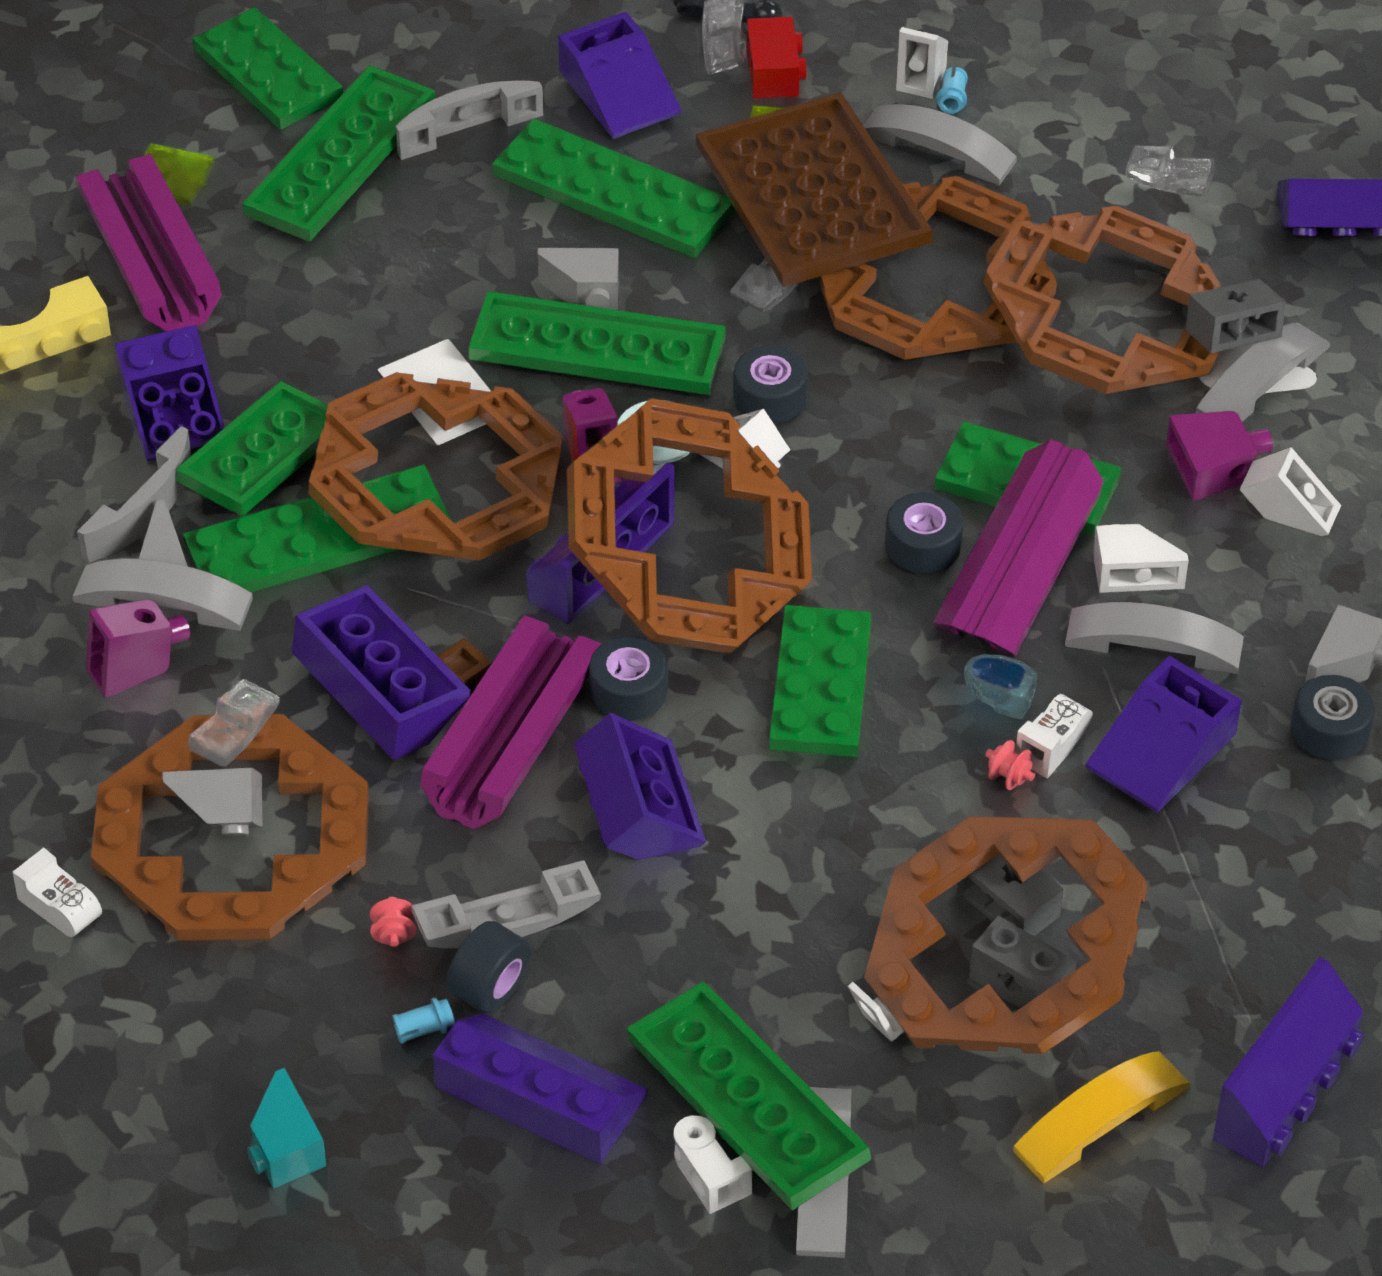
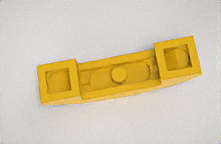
(1095, 1110)

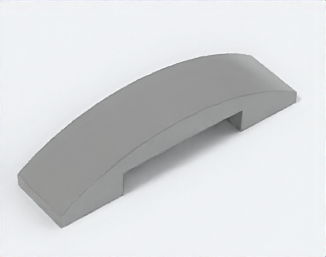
(466, 108)
(944, 133)
(1261, 369)
(114, 530)
(169, 585)
(1156, 628)
(524, 911)
(824, 1217)

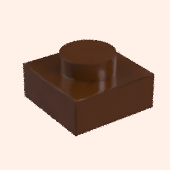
(465, 662)

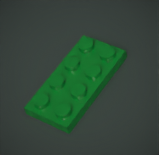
(267, 68)
(256, 449)
(985, 461)
(820, 681)

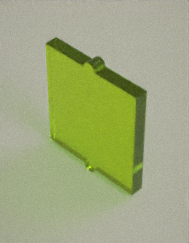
(182, 170)

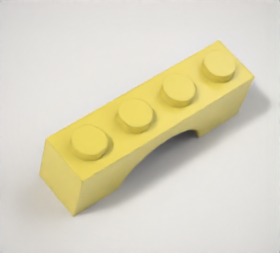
(68, 321)

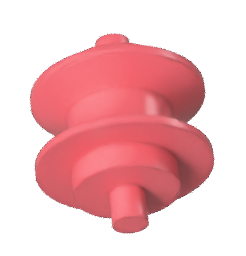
(1012, 766)
(392, 921)

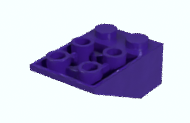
(617, 75)
(168, 388)
(1166, 734)

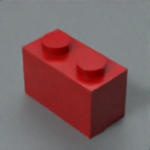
(774, 57)

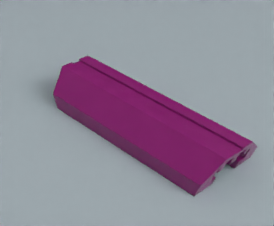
(152, 244)
(1023, 547)
(506, 723)

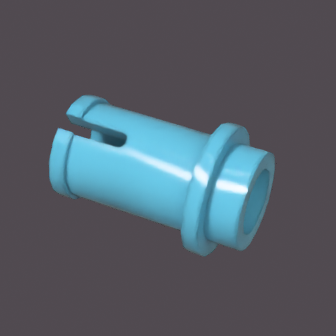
(952, 95)
(423, 1020)

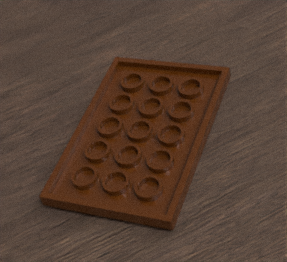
(813, 189)

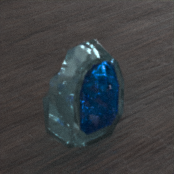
(1002, 683)

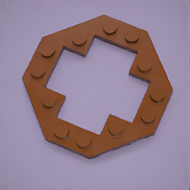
(1076, 236)
(952, 326)
(424, 526)
(632, 574)
(297, 880)
(983, 1019)

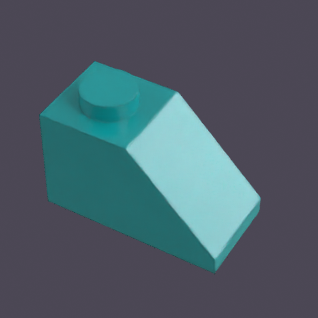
(284, 1135)

